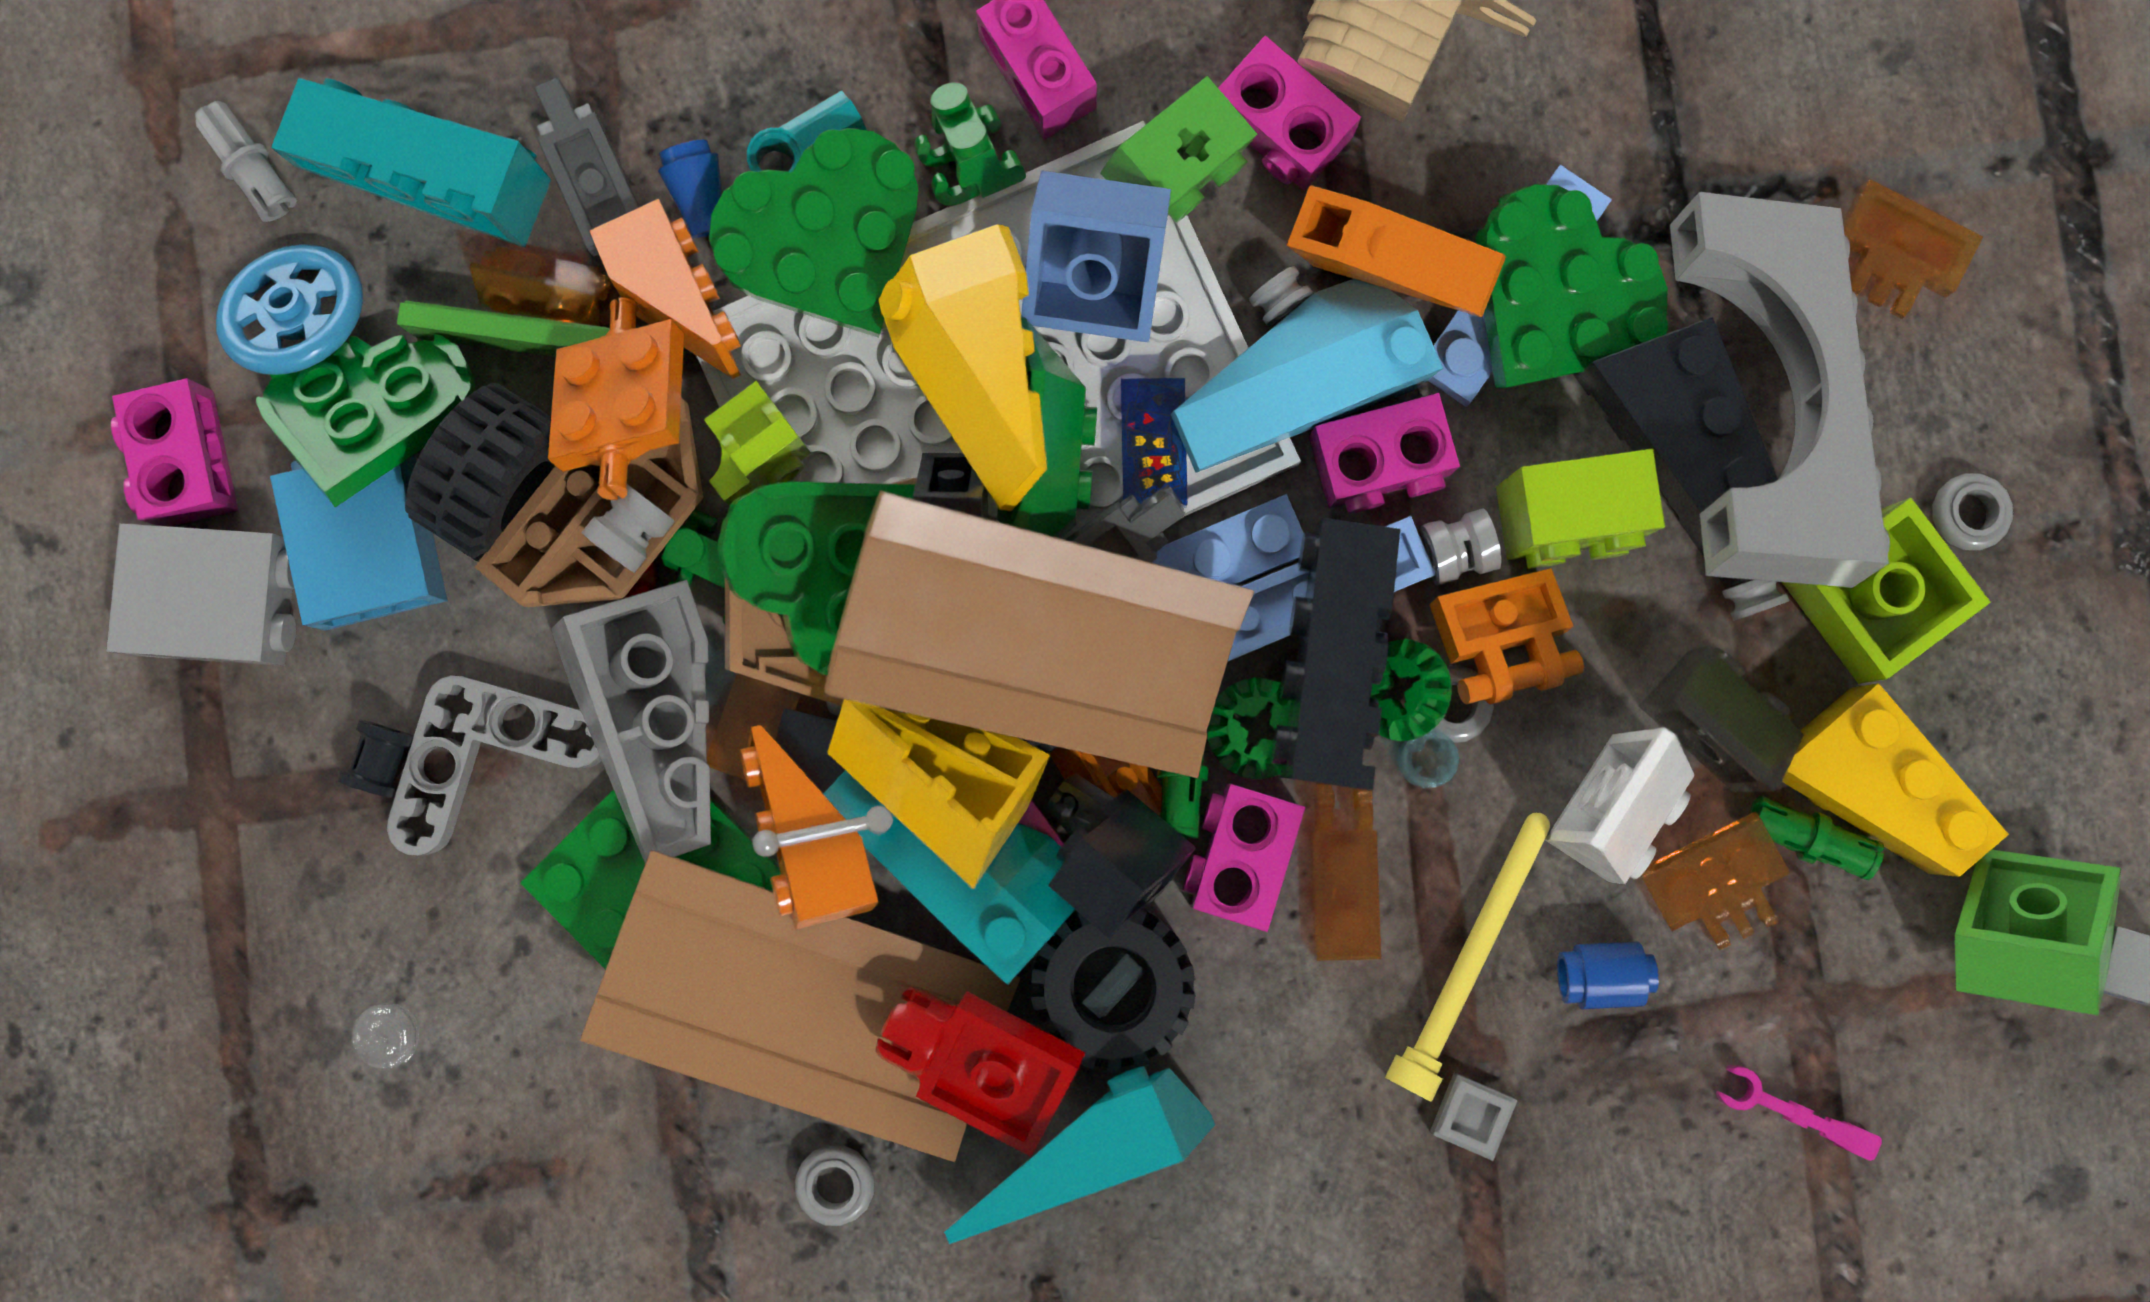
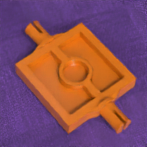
(617, 397)

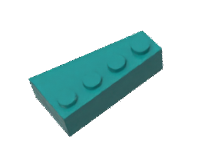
(413, 159)

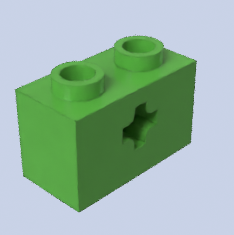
(1185, 148)

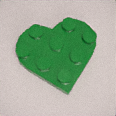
(822, 233)
(1565, 287)
(365, 408)
(797, 553)

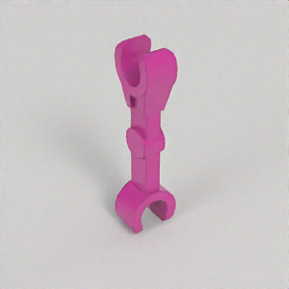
(1839, 1132)

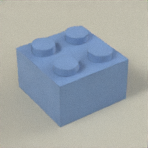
(1095, 255)

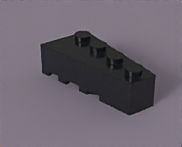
(1692, 412)
(1337, 654)

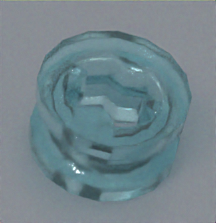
(1439, 774)

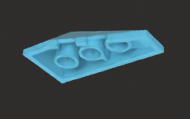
(1313, 367)

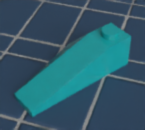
(1007, 910)
(1122, 1136)

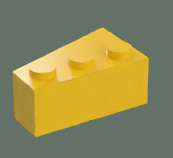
(941, 779)
(1891, 783)

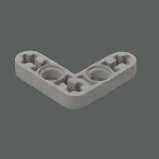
(481, 725)

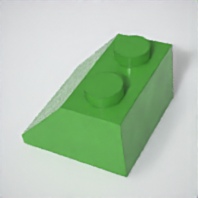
(2037, 931)

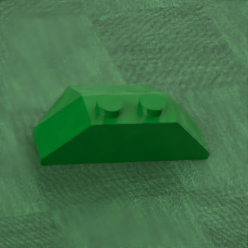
(1067, 425)

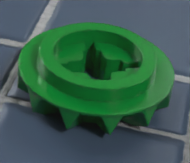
(1427, 698)
(1228, 738)

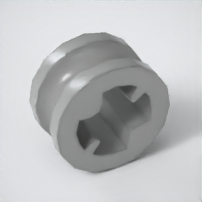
(1280, 295)
(1754, 597)

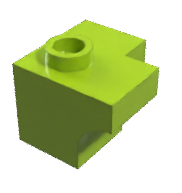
(754, 443)

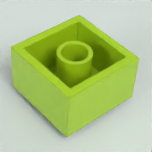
(1579, 506)
(1898, 608)

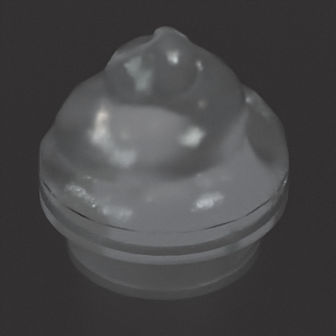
(385, 1035)

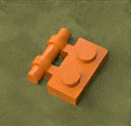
(1501, 617)

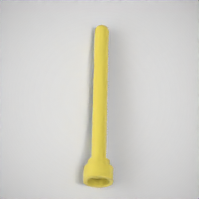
(1419, 1066)

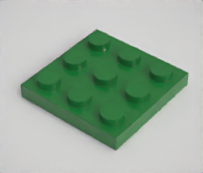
(598, 866)

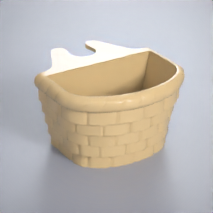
(1386, 46)

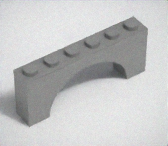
(1793, 280)

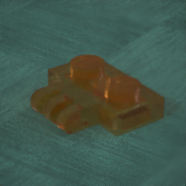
(1904, 247)
(1718, 879)

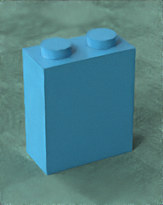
(356, 557)

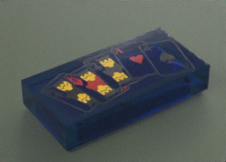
(1149, 439)

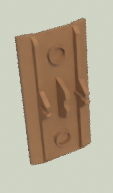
(1034, 636)
(787, 1015)

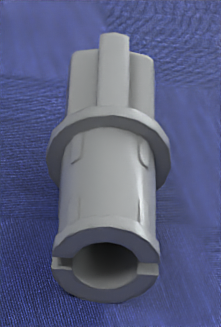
(244, 161)

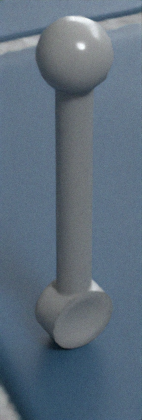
(876, 821)

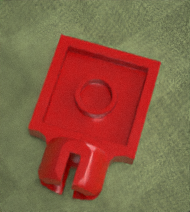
(981, 1064)

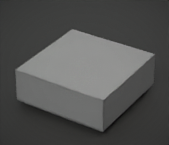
(1473, 1116)

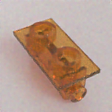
(513, 284)

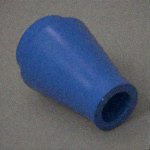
(693, 182)

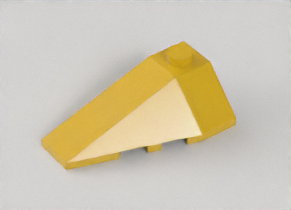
(964, 344)

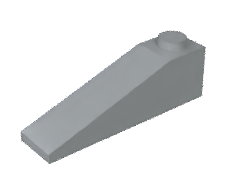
(646, 707)

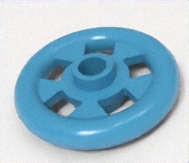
(289, 309)

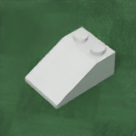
(1624, 804)

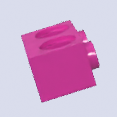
(1037, 62)
(1297, 104)
(1378, 439)
(190, 447)
(1261, 861)

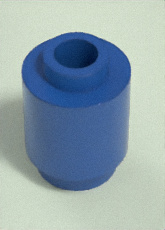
(1607, 975)

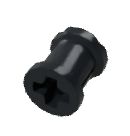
(376, 759)

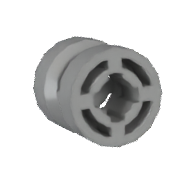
(628, 528)
(1461, 546)

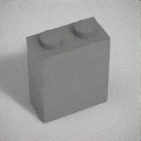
(201, 595)

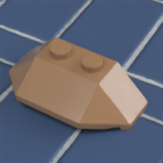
(549, 560)

